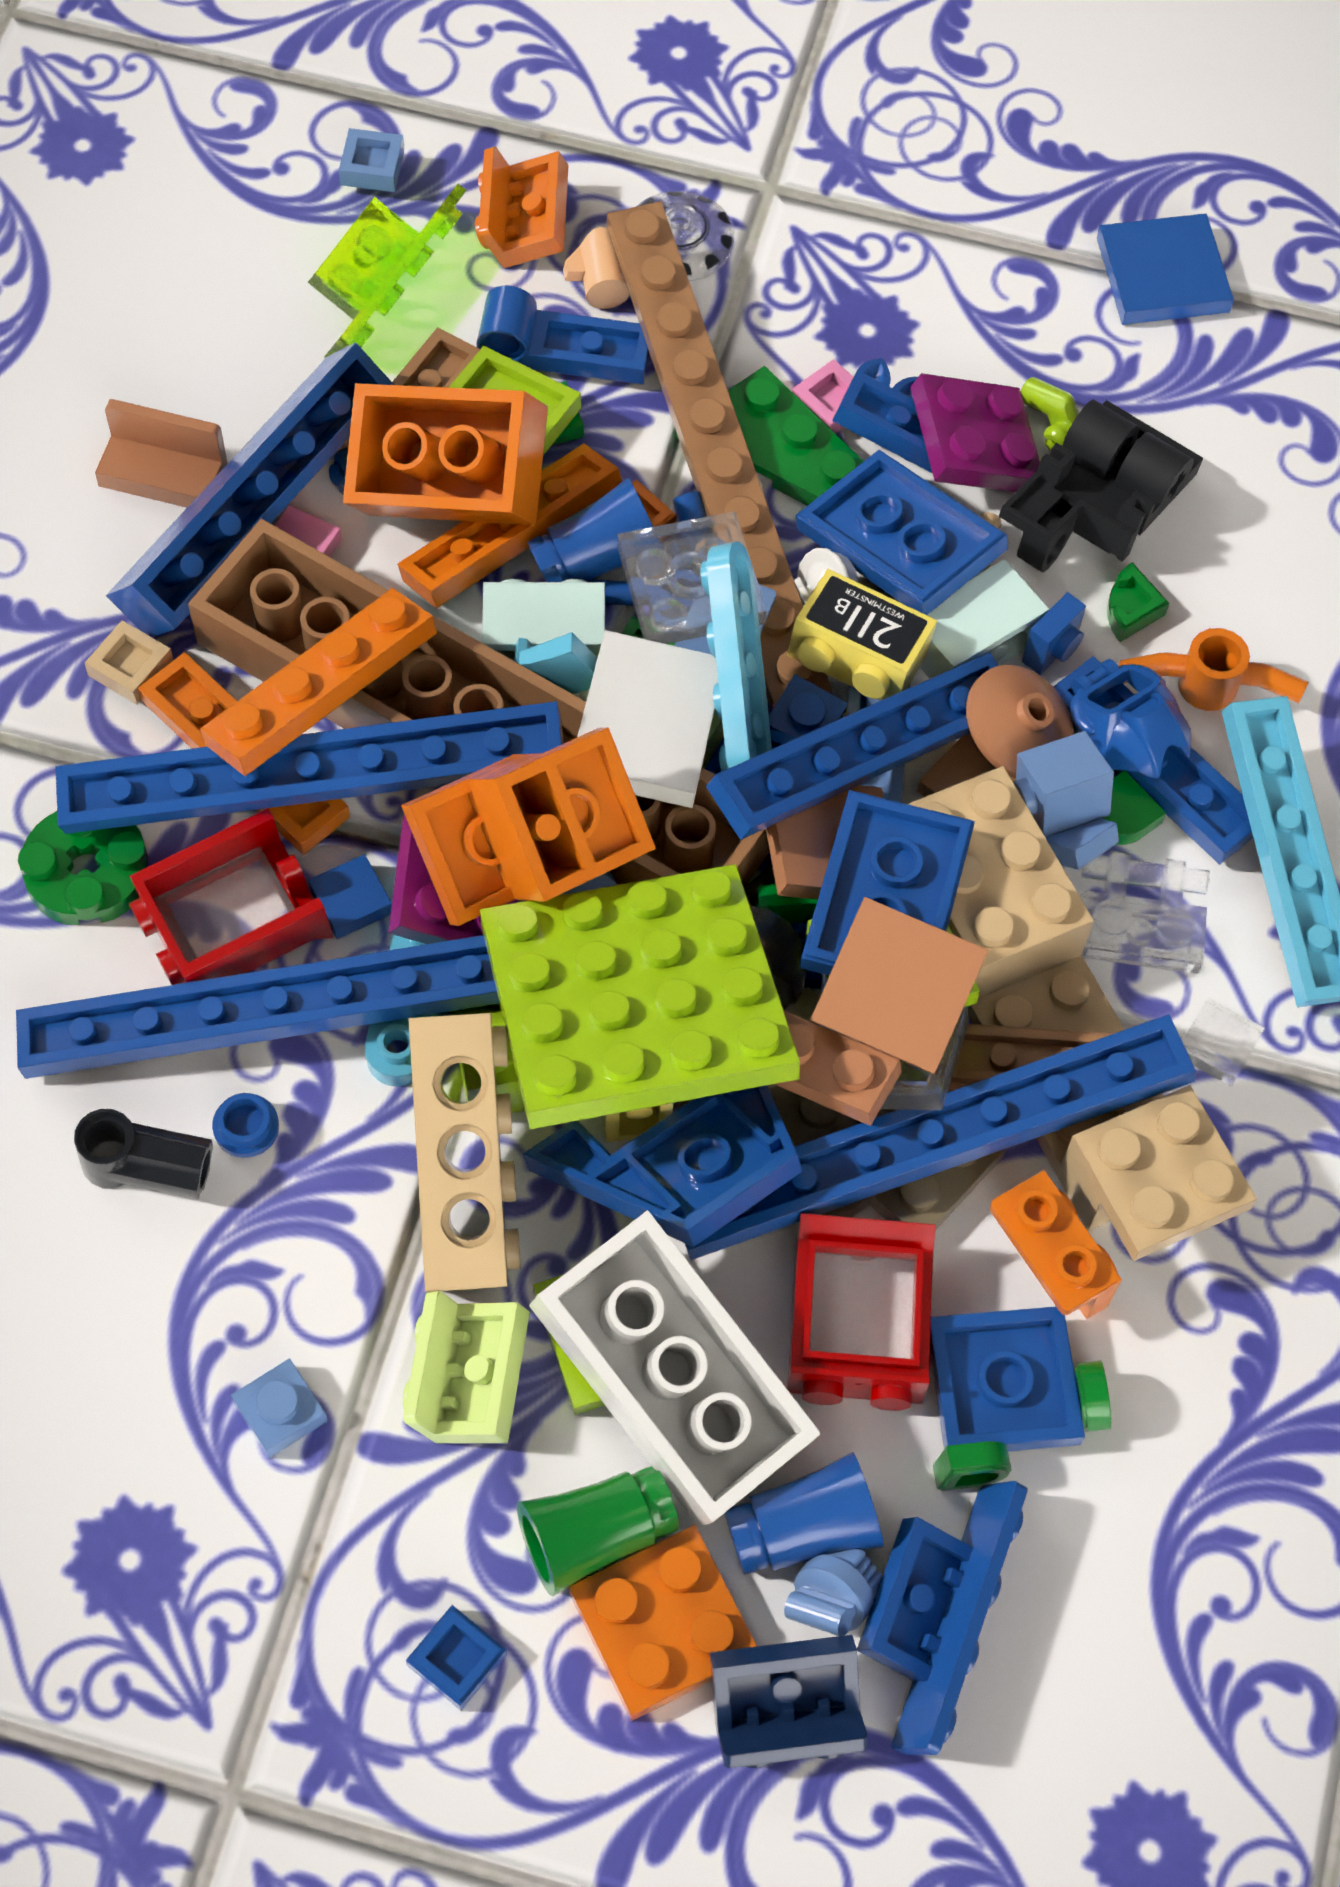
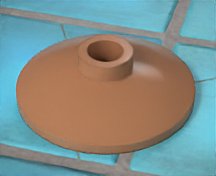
(1014, 712)

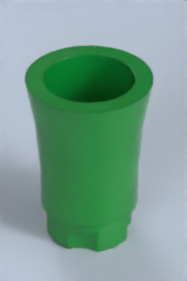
(595, 1525)

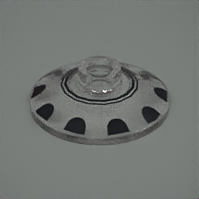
(699, 229)

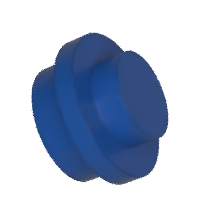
(245, 1125)

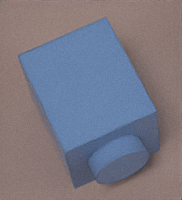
(1065, 783)

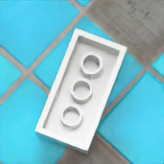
(674, 1369)

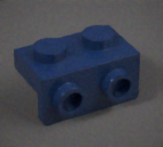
(787, 1702)

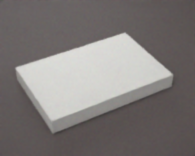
(657, 711)

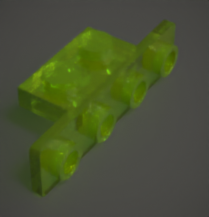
(370, 260)

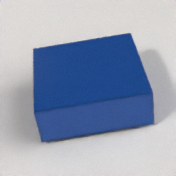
(351, 896)
(456, 1657)

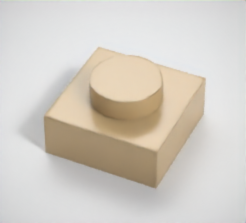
(127, 660)

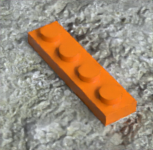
(478, 548)
(318, 681)
(189, 699)

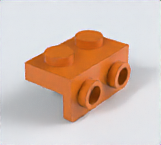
(522, 207)
(1057, 1246)

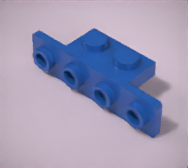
(935, 1607)

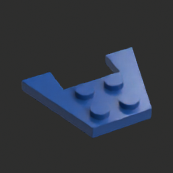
(686, 1170)

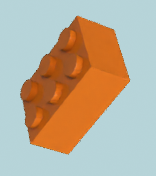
(445, 453)

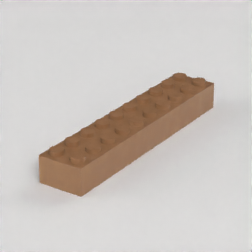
(285, 596)

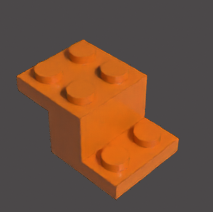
(529, 826)

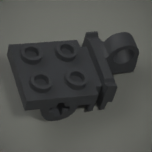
(1099, 484)

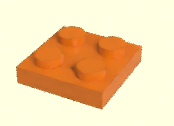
(660, 1620)

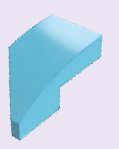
(560, 661)

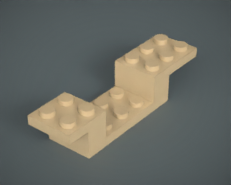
(1144, 1166)

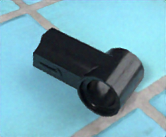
(148, 1158)

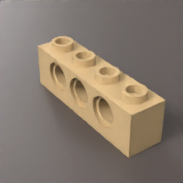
(450, 1257)

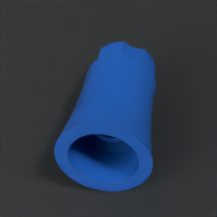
(588, 540)
(806, 1518)

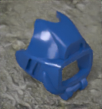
(1136, 730)

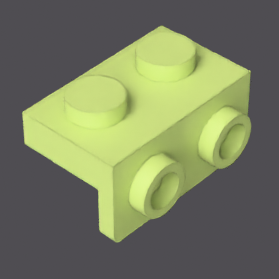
(465, 1370)

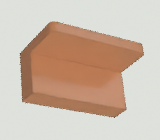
(159, 454)

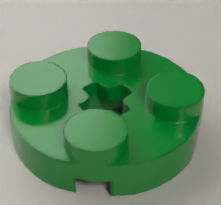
(68, 897)

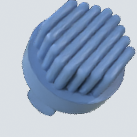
(834, 1592)

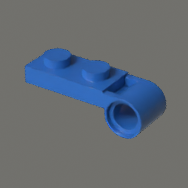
(561, 340)

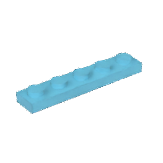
(1289, 844)

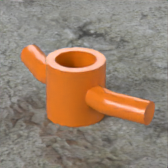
(1228, 655)

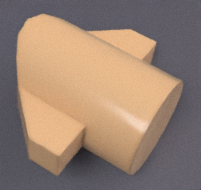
(599, 270)

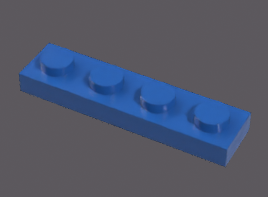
(1187, 788)

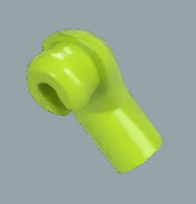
(1053, 402)

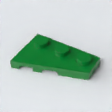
(788, 438)

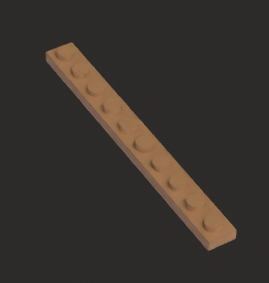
(707, 420)

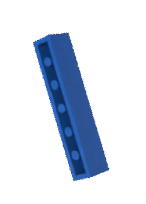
(250, 487)

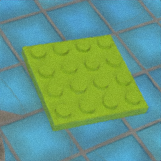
(637, 996)

